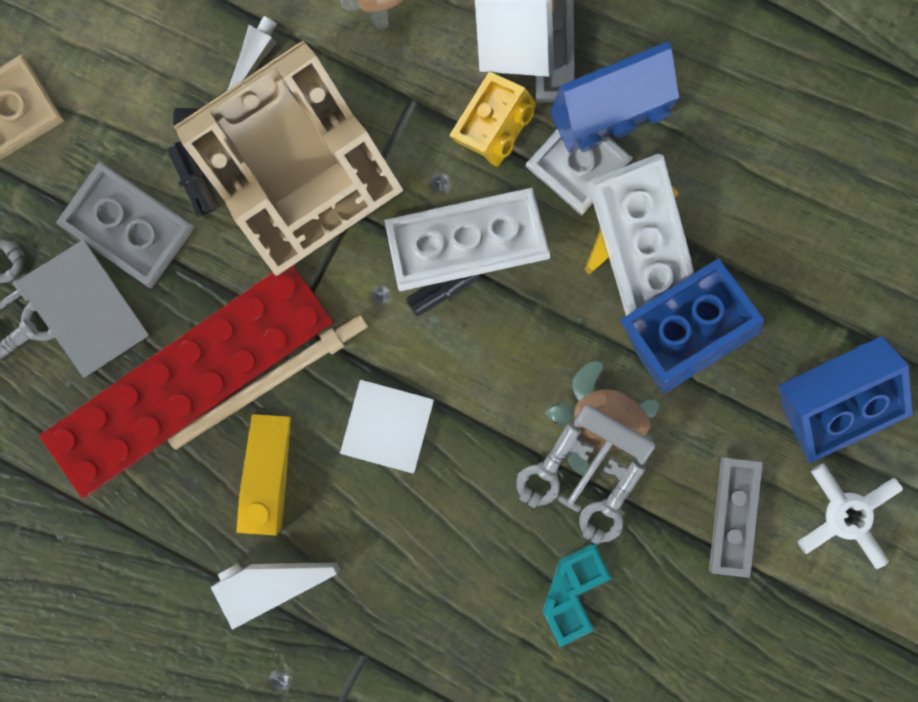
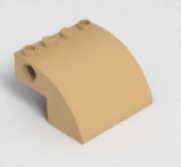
(288, 158)

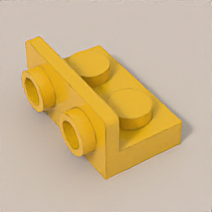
(494, 118)

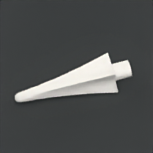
(255, 48)

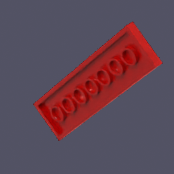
(186, 380)

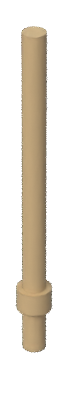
(330, 341)

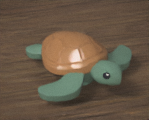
(606, 400)

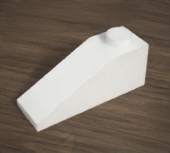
(261, 587)

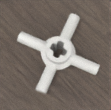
(863, 516)

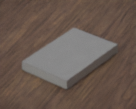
(125, 224)
(83, 308)

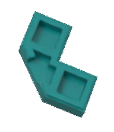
(572, 577)

